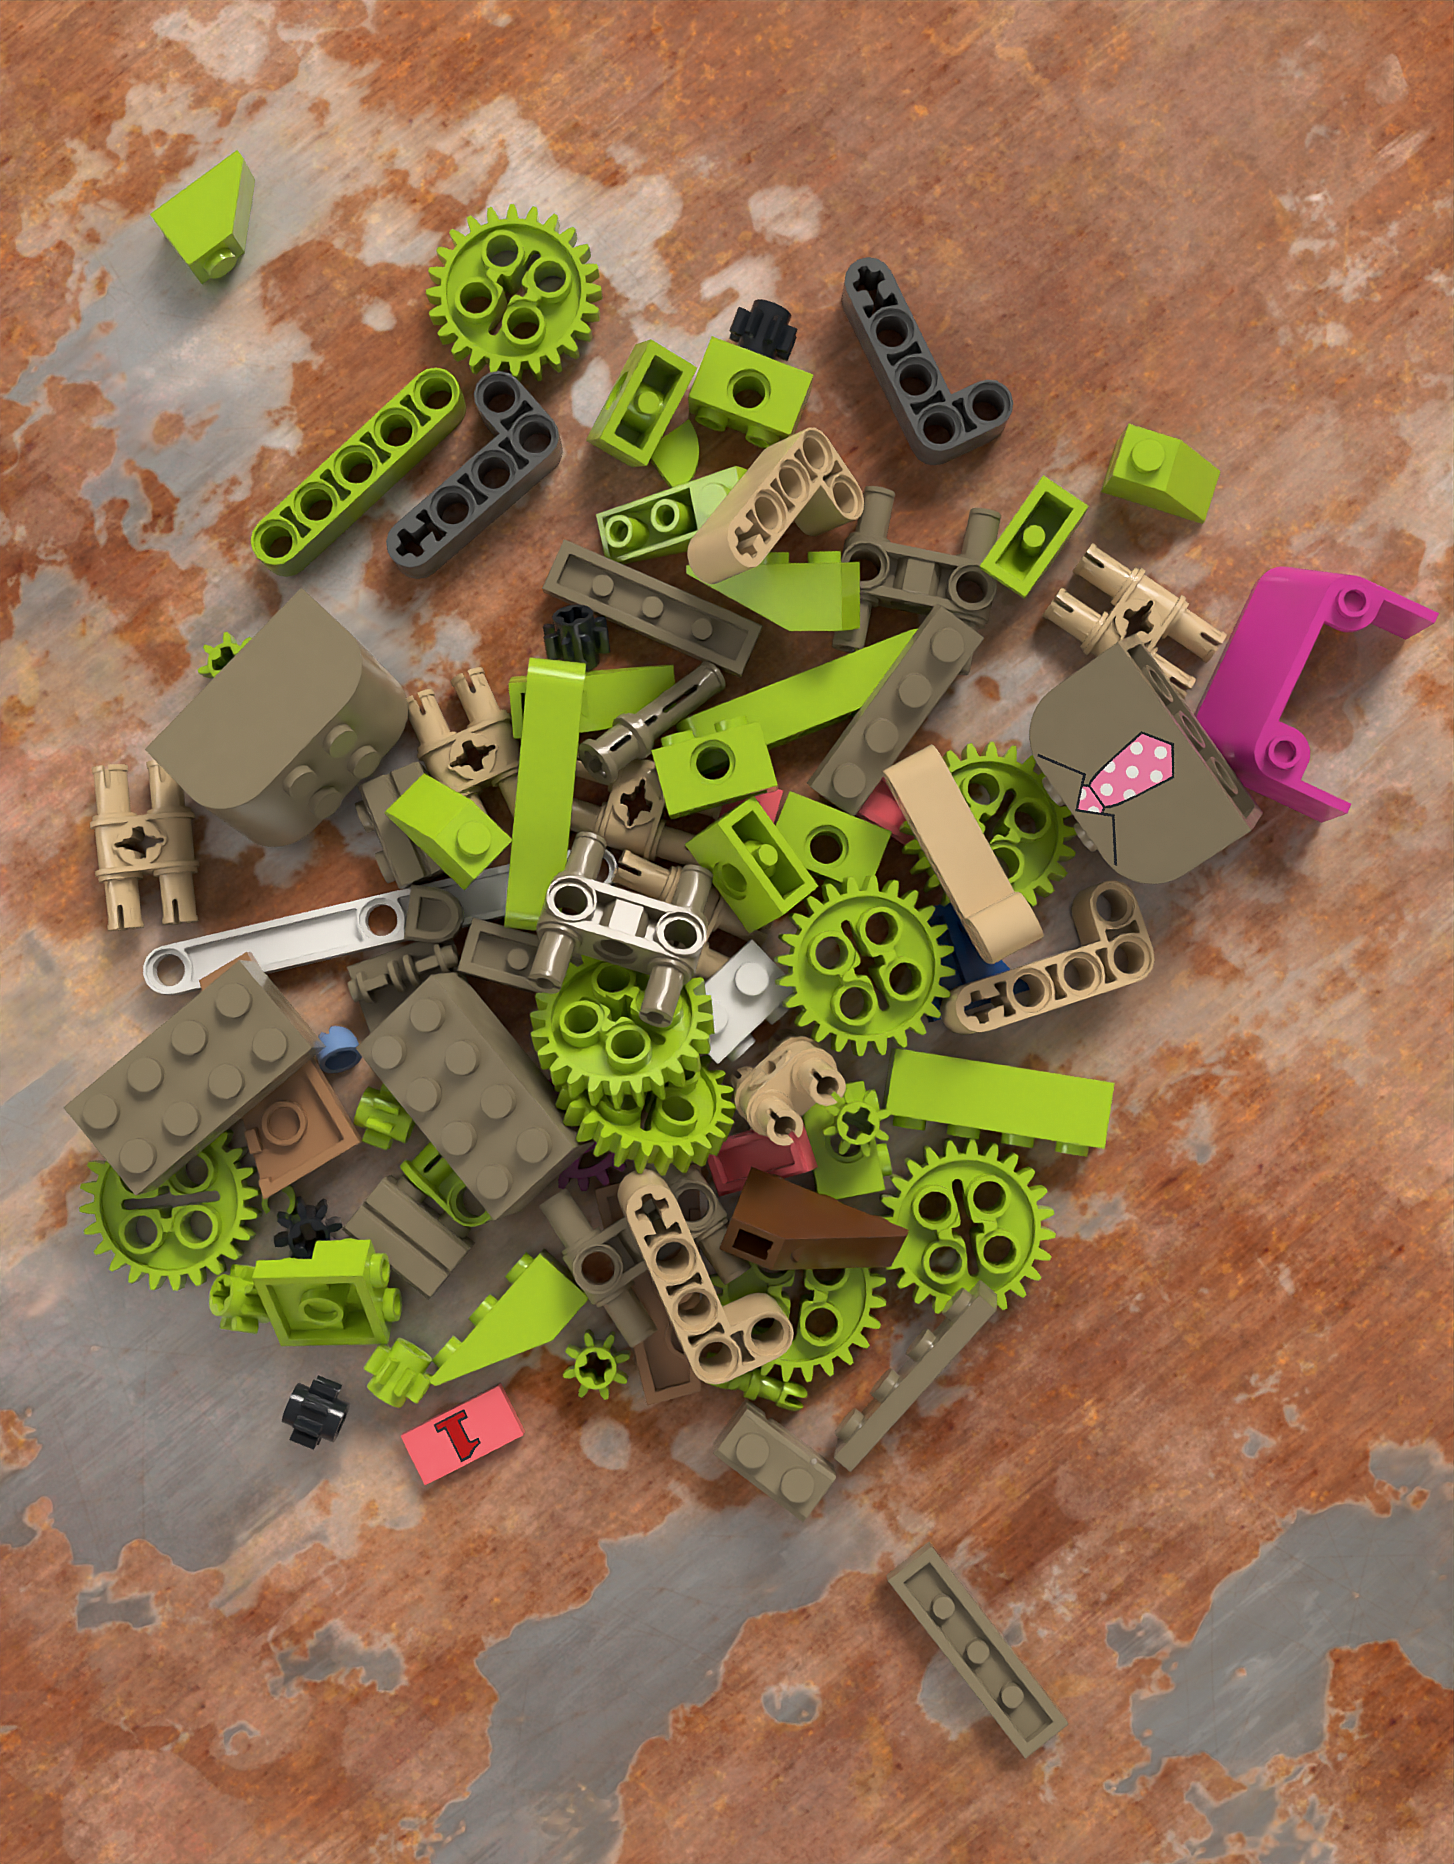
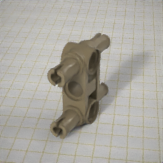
(917, 577)
(622, 929)
(618, 1242)

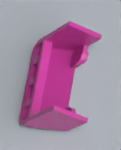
(1265, 662)

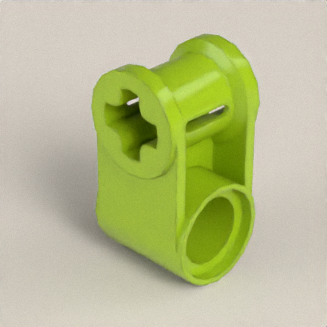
(441, 1185)

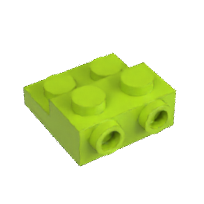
(330, 1298)

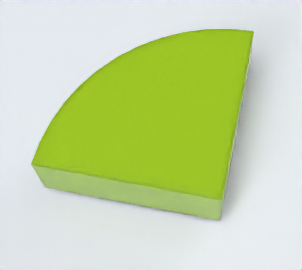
(677, 455)

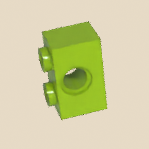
(730, 369)
(641, 403)
(689, 791)
(859, 841)
(752, 865)
(850, 1173)

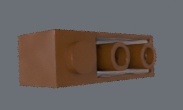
(800, 1229)

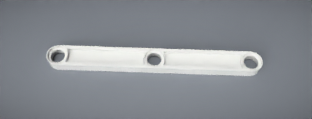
(324, 931)

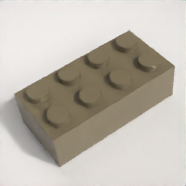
(194, 1077)
(473, 1093)

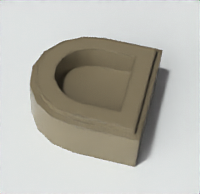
(433, 915)

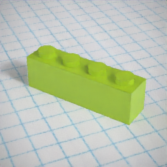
(998, 1099)

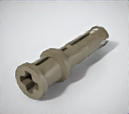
(638, 731)

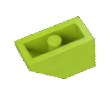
(210, 218)
(1161, 474)
(1034, 537)
(448, 829)

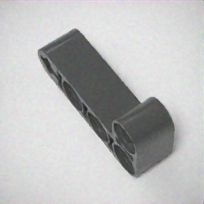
(915, 360)
(466, 486)

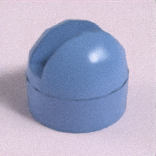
(340, 1050)

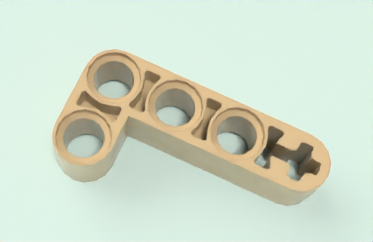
(788, 482)
(961, 857)
(1046, 976)
(687, 1274)

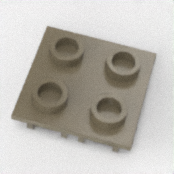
(392, 977)

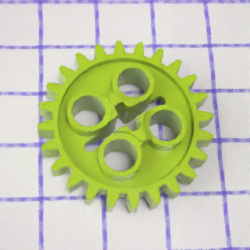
(471, 275)
(1028, 856)
(907, 942)
(594, 1057)
(676, 1130)
(1012, 1216)
(176, 1246)
(846, 1296)

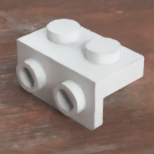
(742, 998)

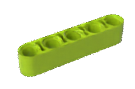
(365, 446)
(804, 700)
(544, 786)

